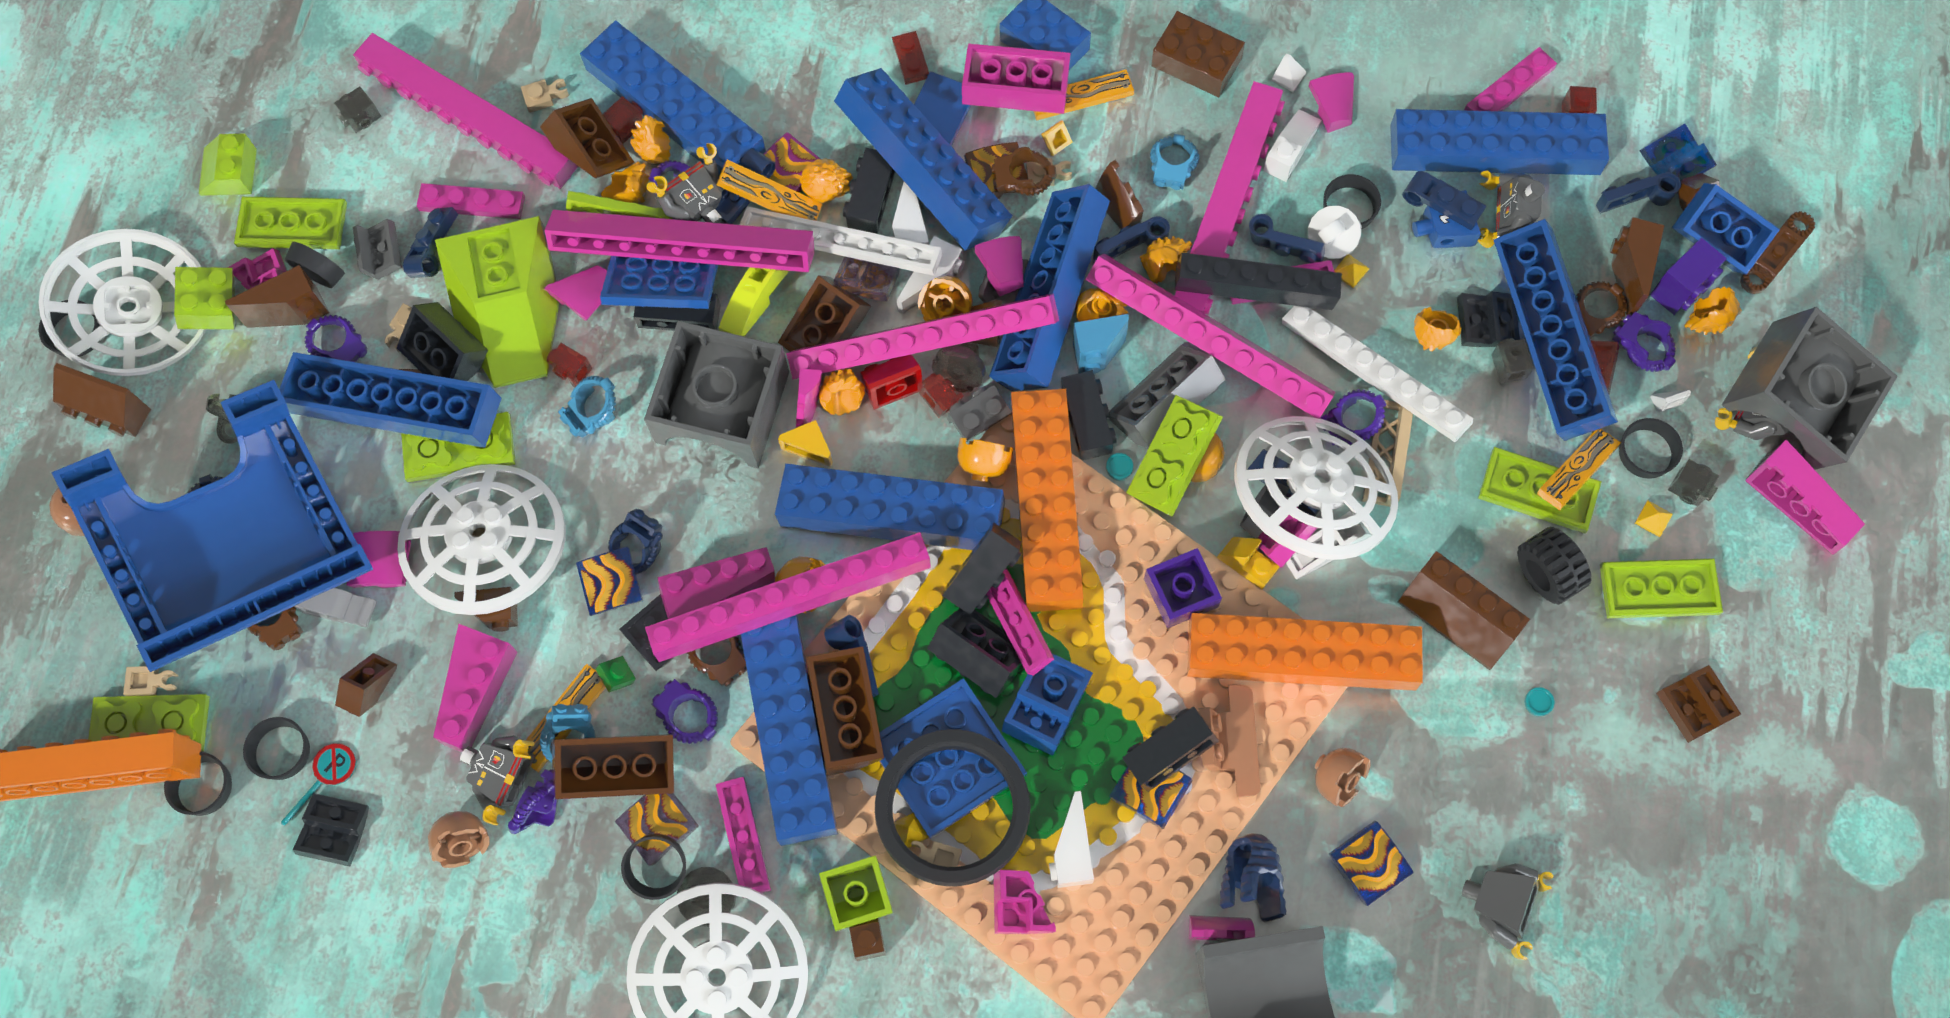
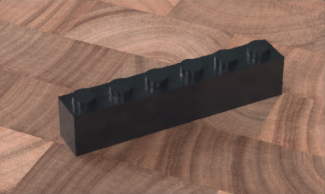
(1258, 281)

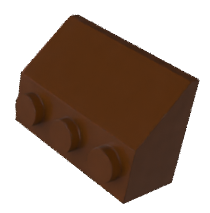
(98, 401)

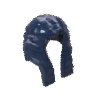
(1257, 873)

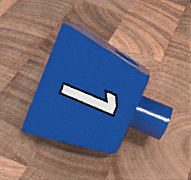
(1444, 231)

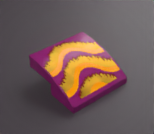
(790, 161)

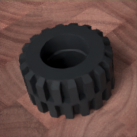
(1554, 565)

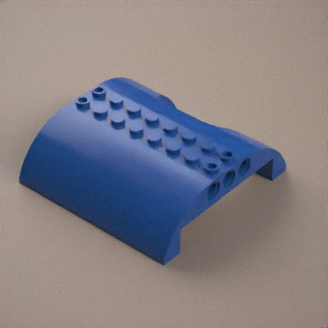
(222, 552)

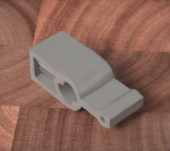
(340, 607)

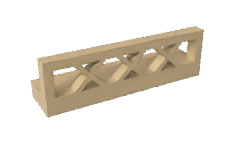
(1399, 450)

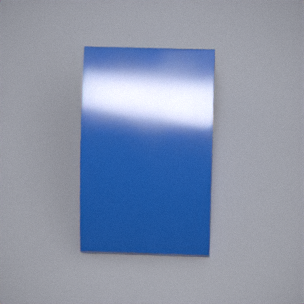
(1047, 704)

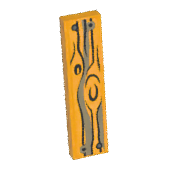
(1094, 92)
(767, 192)
(1578, 468)
(582, 690)

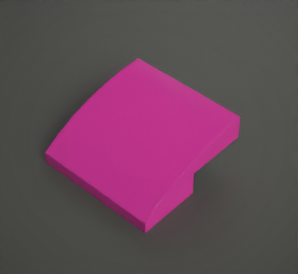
(383, 555)

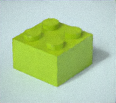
(202, 297)

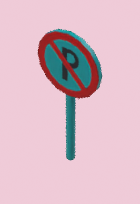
(331, 766)

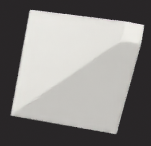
(1289, 73)
(1669, 400)

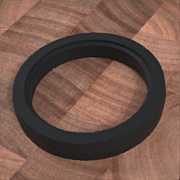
(952, 740)

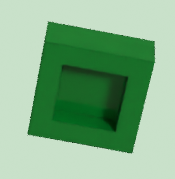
(615, 674)

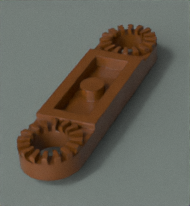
(1778, 252)

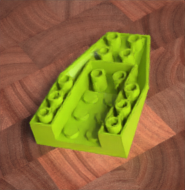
(500, 297)

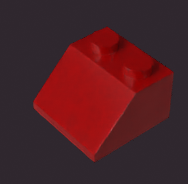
(892, 380)

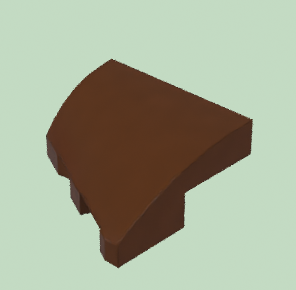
(1123, 205)

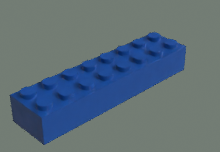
(669, 96)
(1499, 142)
(922, 158)
(1056, 267)
(1555, 331)
(390, 399)
(887, 506)
(788, 732)

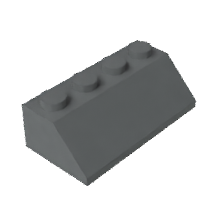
(1183, 374)

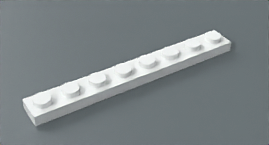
(853, 242)
(1378, 372)

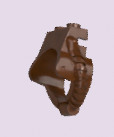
(1006, 164)
(1597, 325)
(279, 633)
(725, 671)

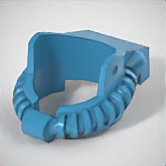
(1168, 174)
(575, 413)
(563, 718)

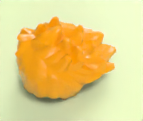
(651, 141)
(825, 180)
(628, 185)
(1163, 257)
(1098, 304)
(1714, 312)
(1436, 328)
(841, 392)

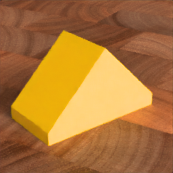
(807, 442)

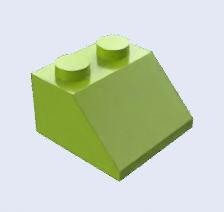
(228, 166)
(855, 893)

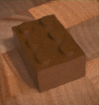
(1197, 54)

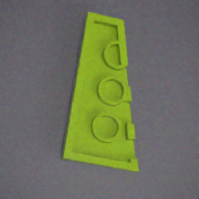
(593, 204)

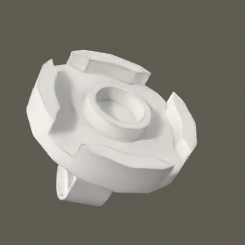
(1337, 229)

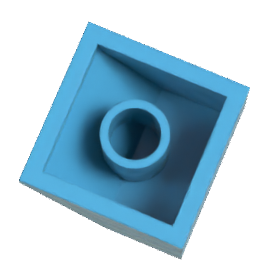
(1098, 341)

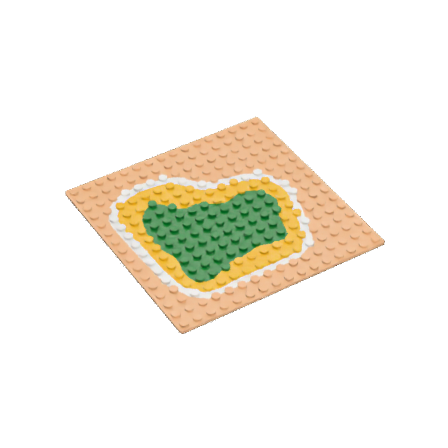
(1136, 686)

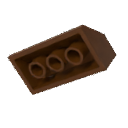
(1463, 610)
(845, 710)
(612, 766)

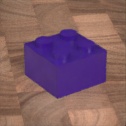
(1689, 277)
(1182, 587)

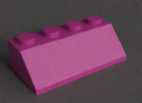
(1015, 78)

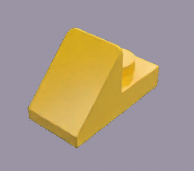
(1244, 558)

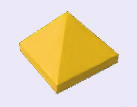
(1056, 138)
(1351, 270)
(1653, 518)
(910, 830)

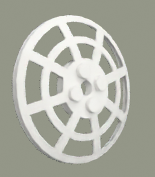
(112, 296)
(1311, 491)
(486, 547)
(719, 954)

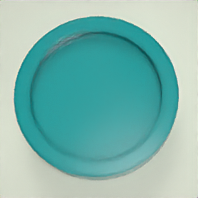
(1119, 466)
(1539, 701)

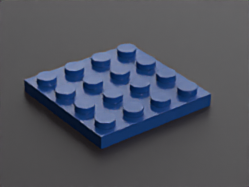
(658, 283)
(947, 782)

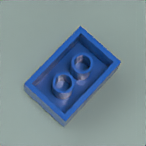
(1046, 28)
(1726, 226)

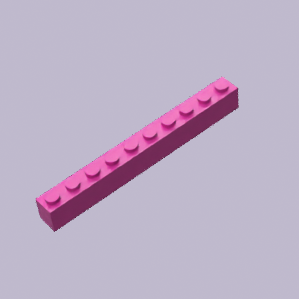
(464, 110)
(1235, 179)
(680, 240)
(925, 335)
(1210, 336)
(788, 597)

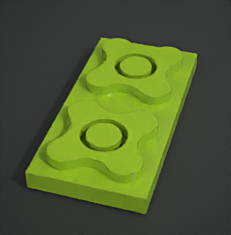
(281, 220)
(1174, 455)
(436, 458)
(1514, 484)
(1661, 588)
(149, 714)

